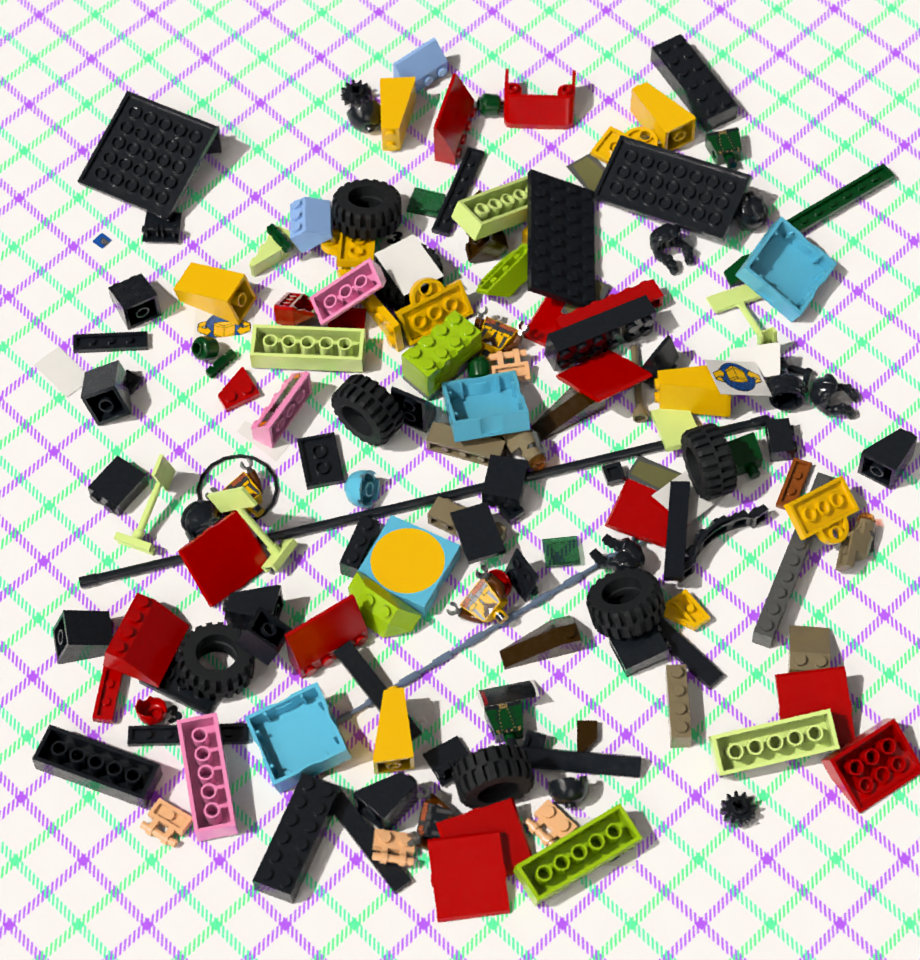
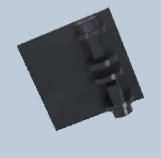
(161, 230)
(522, 576)
(444, 758)

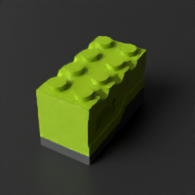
(441, 355)

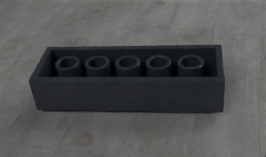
(693, 82)
(600, 333)
(97, 766)
(297, 838)

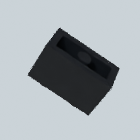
(780, 440)

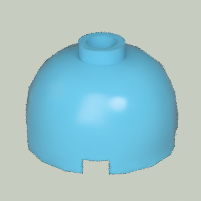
(362, 488)

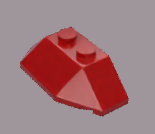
(293, 309)

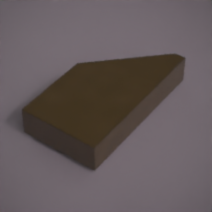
(586, 734)

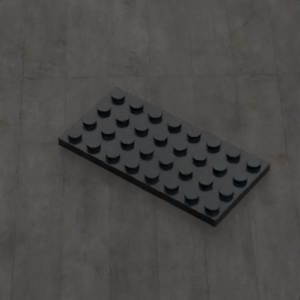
(672, 188)
(560, 240)

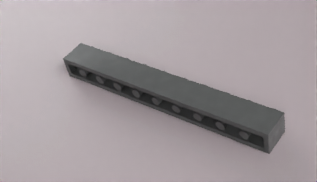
(784, 582)

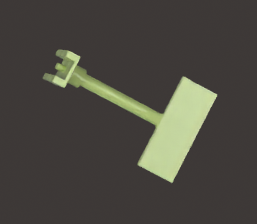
(738, 298)
(163, 474)
(238, 500)

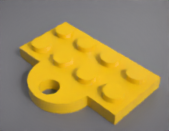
(607, 143)
(349, 251)
(431, 307)
(823, 511)

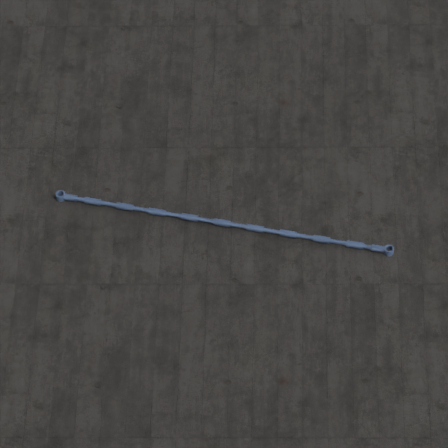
(480, 635)

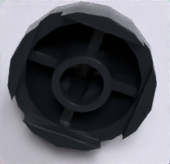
(365, 117)
(568, 790)

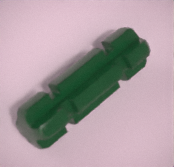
(279, 238)
(221, 363)

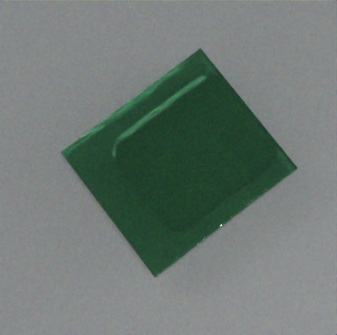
(425, 202)
(561, 551)

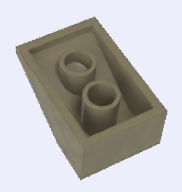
(808, 648)

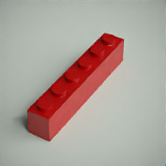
(645, 287)

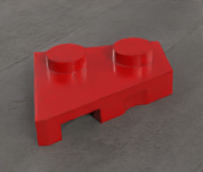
(238, 391)

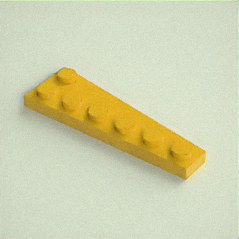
(381, 316)

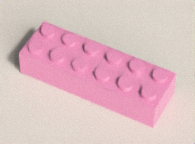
(207, 777)

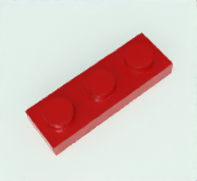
(107, 696)

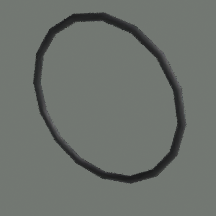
(242, 456)

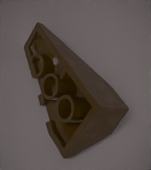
(486, 248)
(566, 412)
(548, 641)

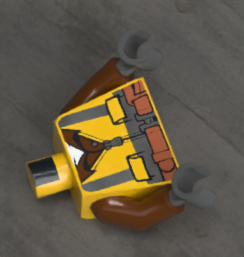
(497, 335)
(251, 483)
(484, 601)

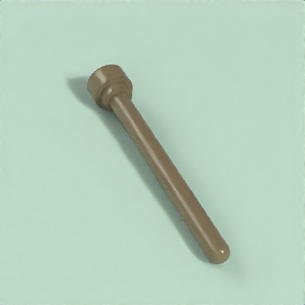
(640, 413)

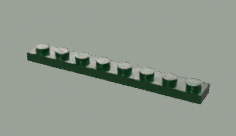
(841, 198)

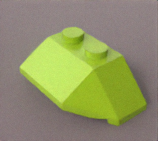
(506, 274)
(381, 609)

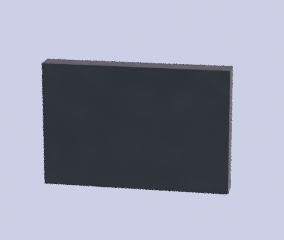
(320, 460)
(477, 533)

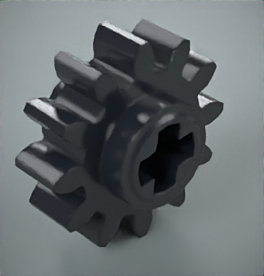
(355, 93)
(746, 809)

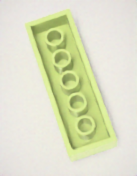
(493, 209)
(307, 348)
(773, 742)

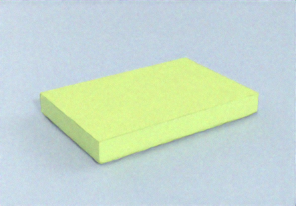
(671, 425)

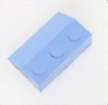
(424, 63)
(310, 222)

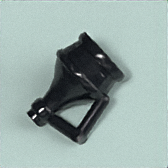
(787, 388)
(198, 517)

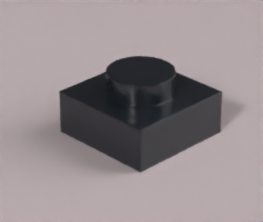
(134, 381)
(613, 473)
(511, 514)
(534, 739)

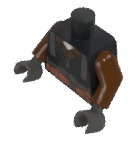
(432, 811)

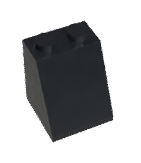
(135, 301)
(106, 393)
(888, 458)
(244, 603)
(82, 635)
(387, 800)

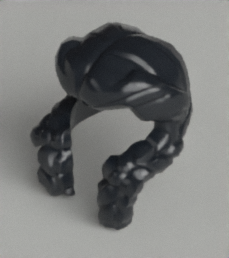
(752, 213)
(666, 237)
(823, 390)
(629, 557)

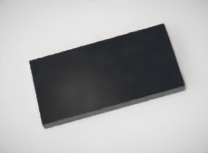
(175, 689)

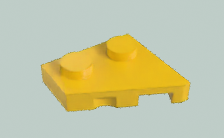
(686, 611)

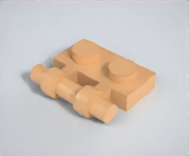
(521, 368)
(169, 817)
(552, 818)
(392, 842)

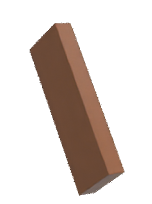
(794, 482)

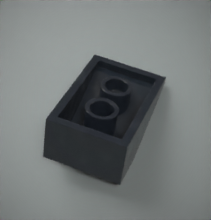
(416, 411)

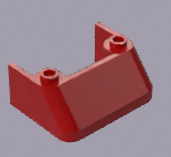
(539, 111)

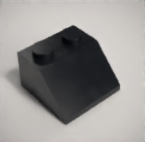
(661, 359)

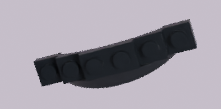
(717, 528)

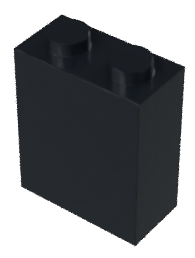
(505, 481)
(117, 486)
(640, 651)

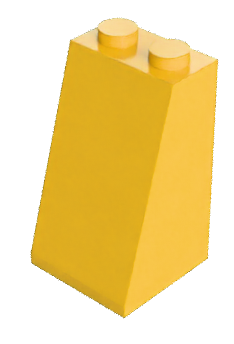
(397, 107)
(666, 118)
(216, 292)
(691, 391)
(393, 739)

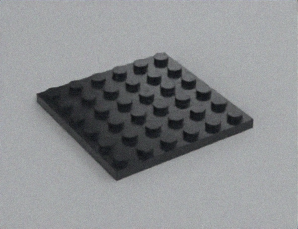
(148, 155)

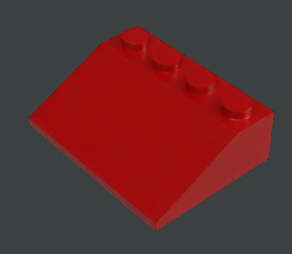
(453, 122)
(315, 640)
(146, 641)
(873, 764)

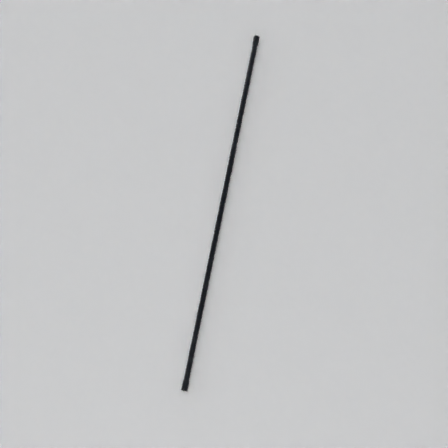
(95, 579)

